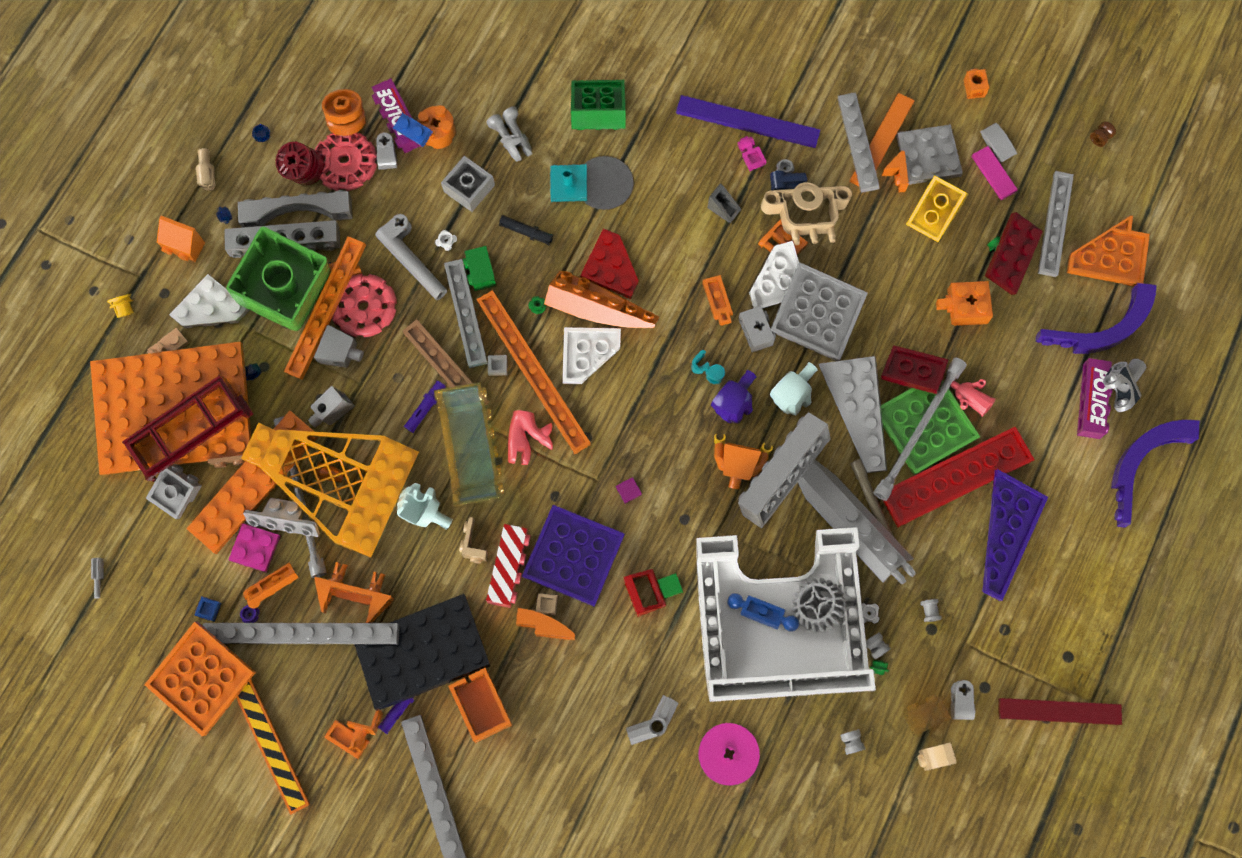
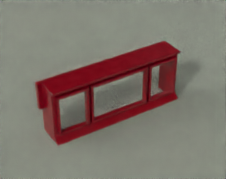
(241, 409)

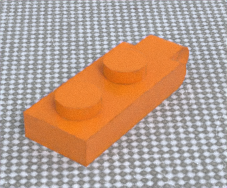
(718, 299)

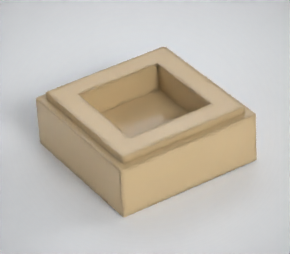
(547, 604)

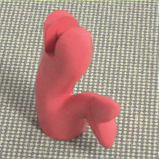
(517, 439)

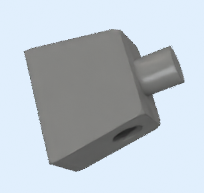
(337, 349)
(330, 407)

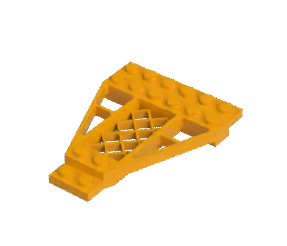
(374, 498)

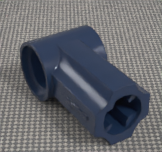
(782, 181)

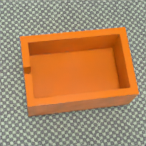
(480, 705)

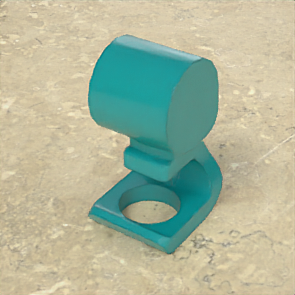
(714, 373)

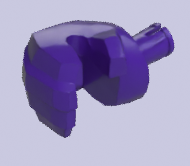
(734, 399)

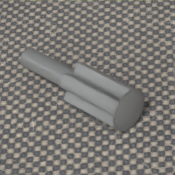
(96, 575)

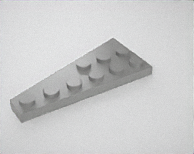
(857, 396)

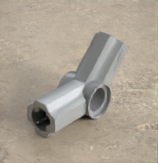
(663, 714)

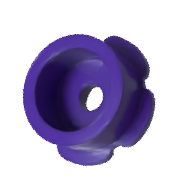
(249, 619)

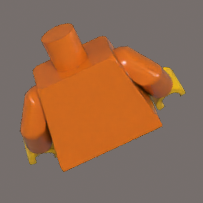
(739, 461)

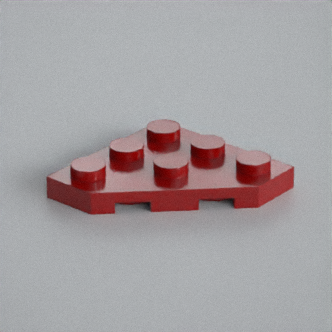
(611, 266)

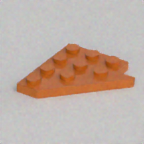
(1113, 256)

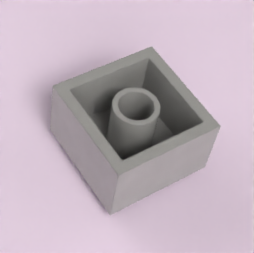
(468, 183)

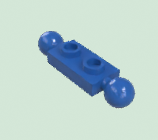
(763, 612)

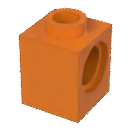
(976, 90)

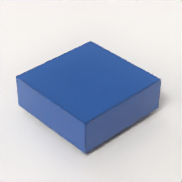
(207, 609)

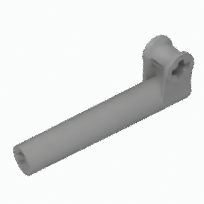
(391, 237)

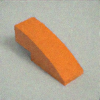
(543, 624)

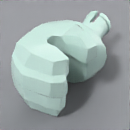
(794, 390)
(421, 508)

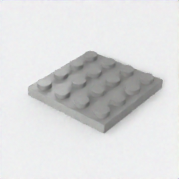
(818, 312)

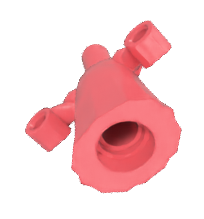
(974, 398)

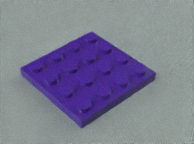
(573, 555)

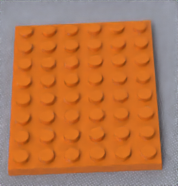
(142, 387)

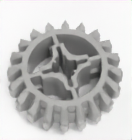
(814, 590)

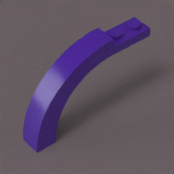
(1084, 343)
(1123, 479)

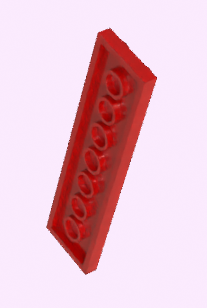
(957, 476)

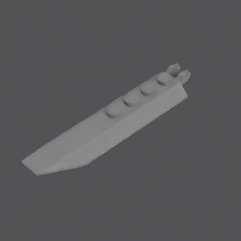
(843, 510)

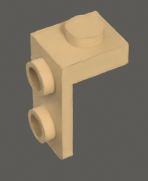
(474, 555)

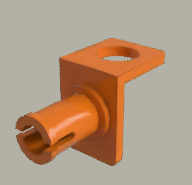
(362, 730)

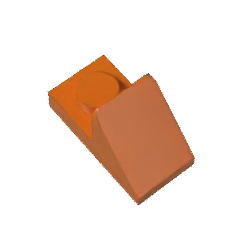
(898, 169)

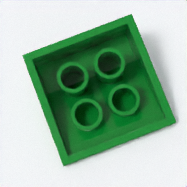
(598, 104)

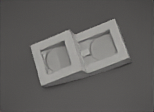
(999, 142)

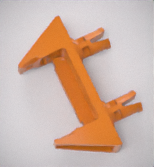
(370, 596)

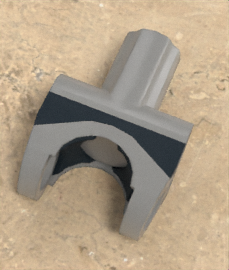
(1124, 378)

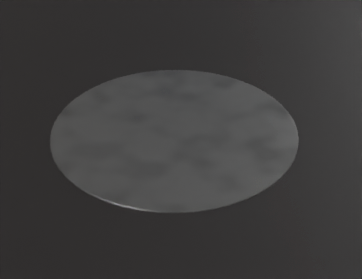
(607, 182)

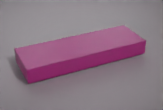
(994, 173)

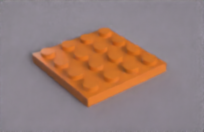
(200, 678)

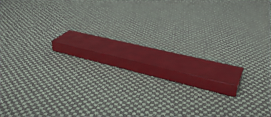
(1060, 711)

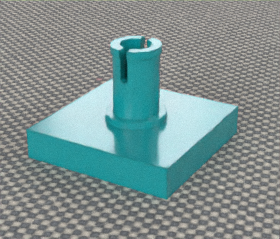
(568, 183)

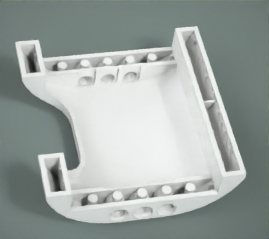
(761, 662)

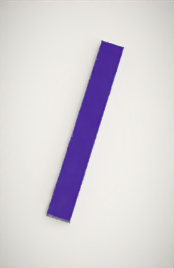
(748, 121)

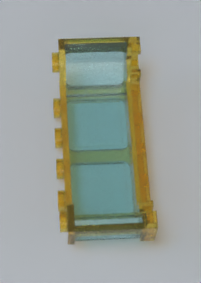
(469, 444)

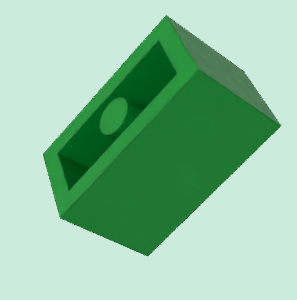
(480, 268)

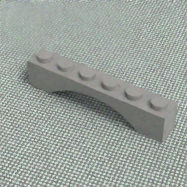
(259, 212)

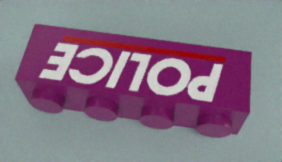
(391, 109)
(1094, 400)

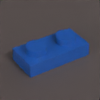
(412, 129)

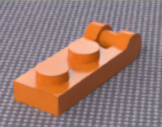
(269, 585)

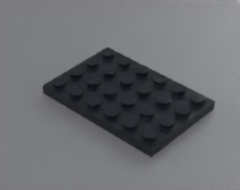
(431, 651)

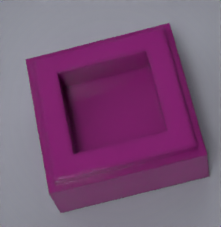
(628, 490)

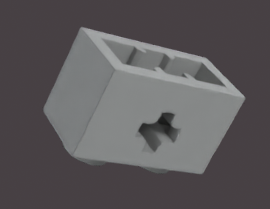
(757, 339)

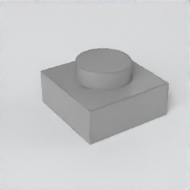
(497, 365)

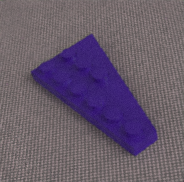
(1011, 524)

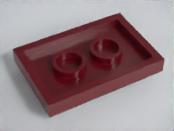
(915, 369)

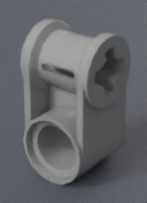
(386, 153)
(962, 702)

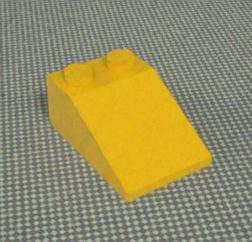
(937, 208)

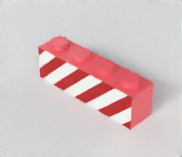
(507, 566)

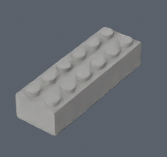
(784, 469)

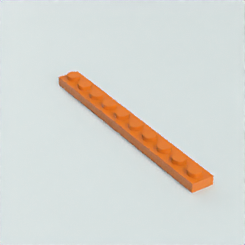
(533, 372)

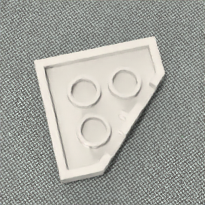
(774, 276)
(208, 306)
(587, 351)

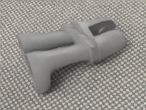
(513, 141)

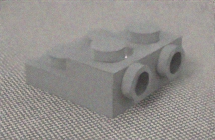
(174, 490)

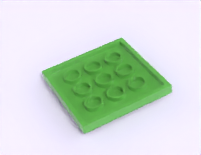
(944, 434)

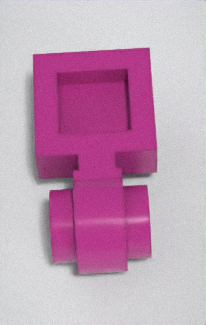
(752, 156)

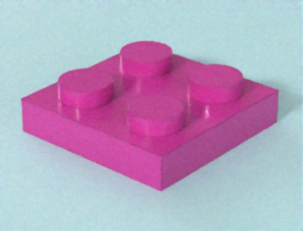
(254, 548)

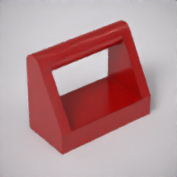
(633, 594)

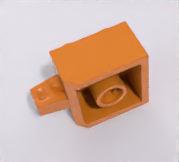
(967, 303)

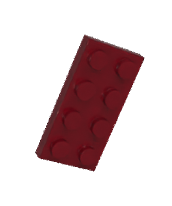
(1013, 253)

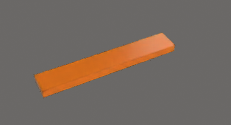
(888, 130)

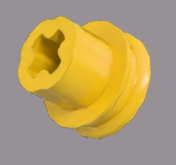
(121, 305)

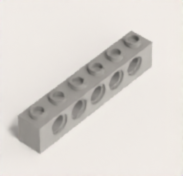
(329, 229)

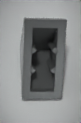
(723, 204)

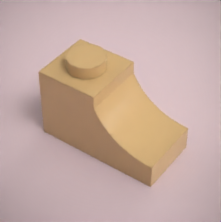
(936, 757)

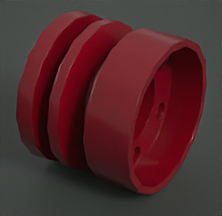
(307, 167)

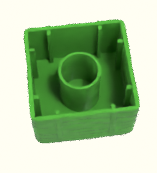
(279, 279)

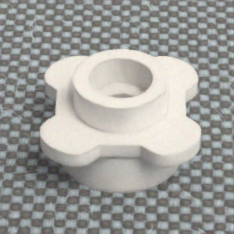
(441, 240)
(874, 613)

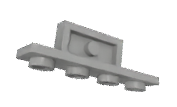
(282, 516)

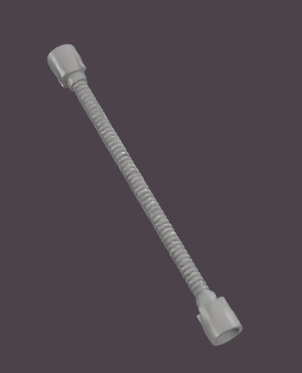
(886, 485)
(316, 564)

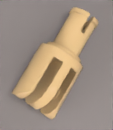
(205, 171)

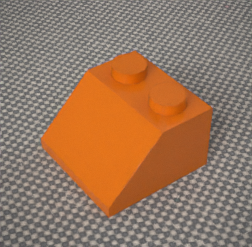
(179, 239)

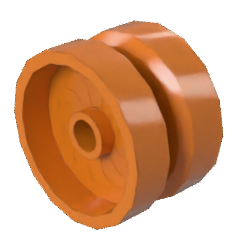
(344, 112)

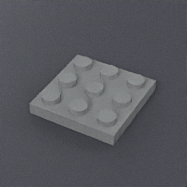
(930, 153)

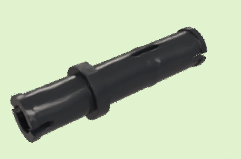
(524, 229)

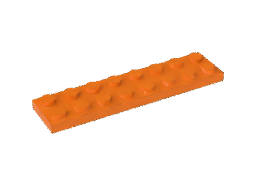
(242, 492)

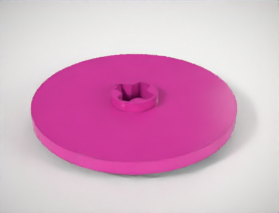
(744, 759)

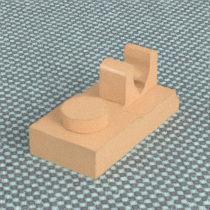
(172, 341)

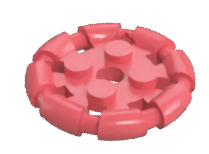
(351, 168)
(372, 313)

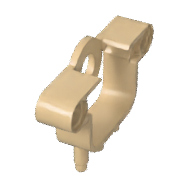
(779, 206)

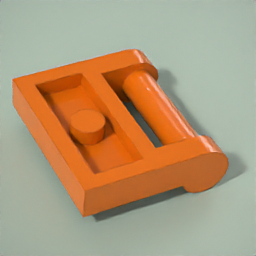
(780, 236)

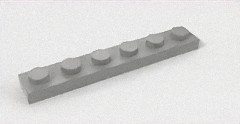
(858, 142)
(1055, 224)
(465, 313)

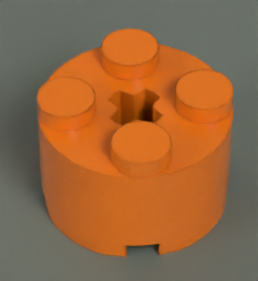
(441, 123)

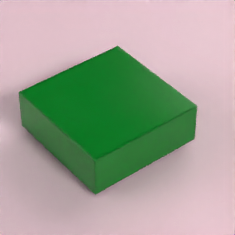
(670, 586)

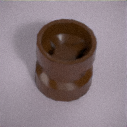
(1104, 132)

